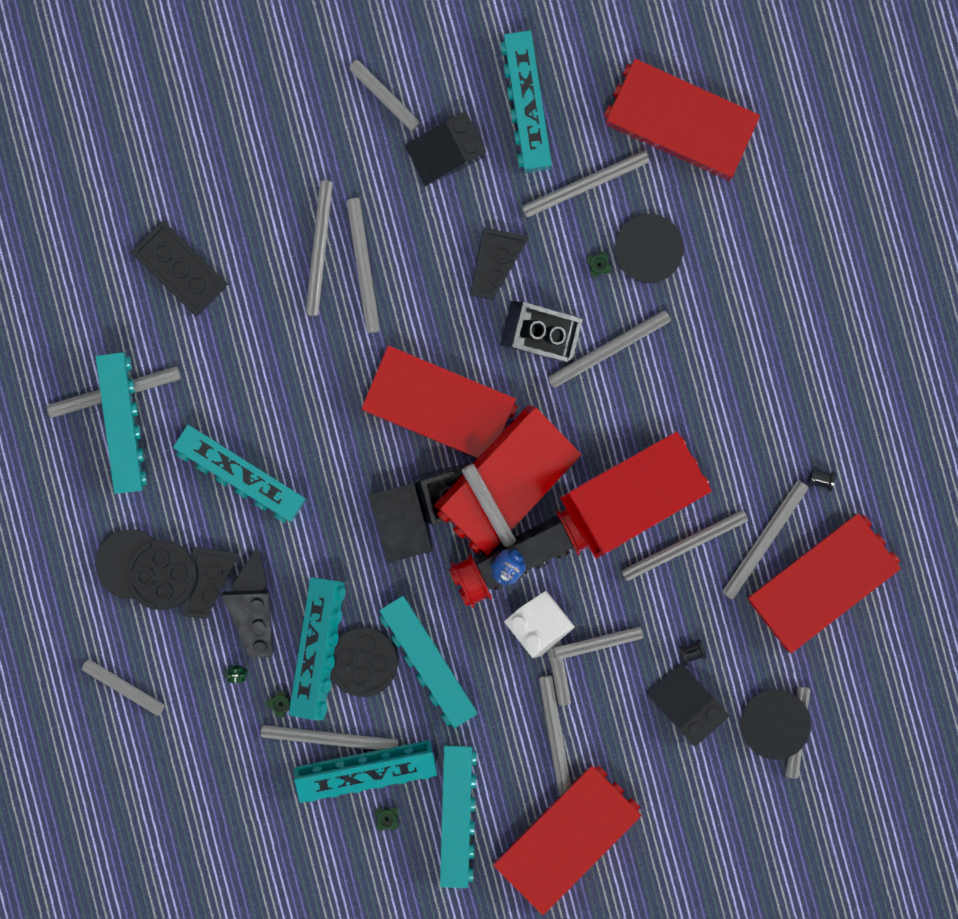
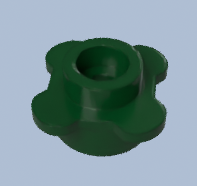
(594, 260)
(235, 674)
(274, 704)
(382, 824)

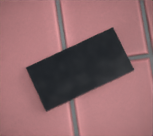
(179, 268)

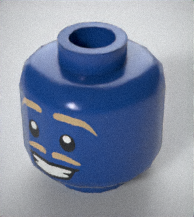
(508, 567)

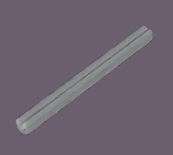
(585, 184)
(319, 247)
(363, 265)
(609, 349)
(94, 398)
(765, 540)
(684, 545)
(554, 733)
(327, 738)

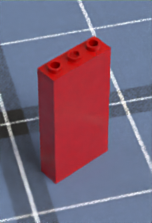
(681, 119)
(438, 403)
(517, 474)
(636, 494)
(824, 582)
(567, 838)

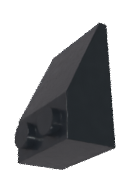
(446, 149)
(541, 331)
(433, 486)
(400, 523)
(688, 704)

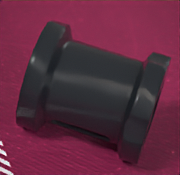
(822, 478)
(692, 652)

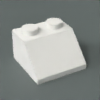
(539, 624)

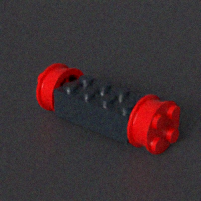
(537, 546)

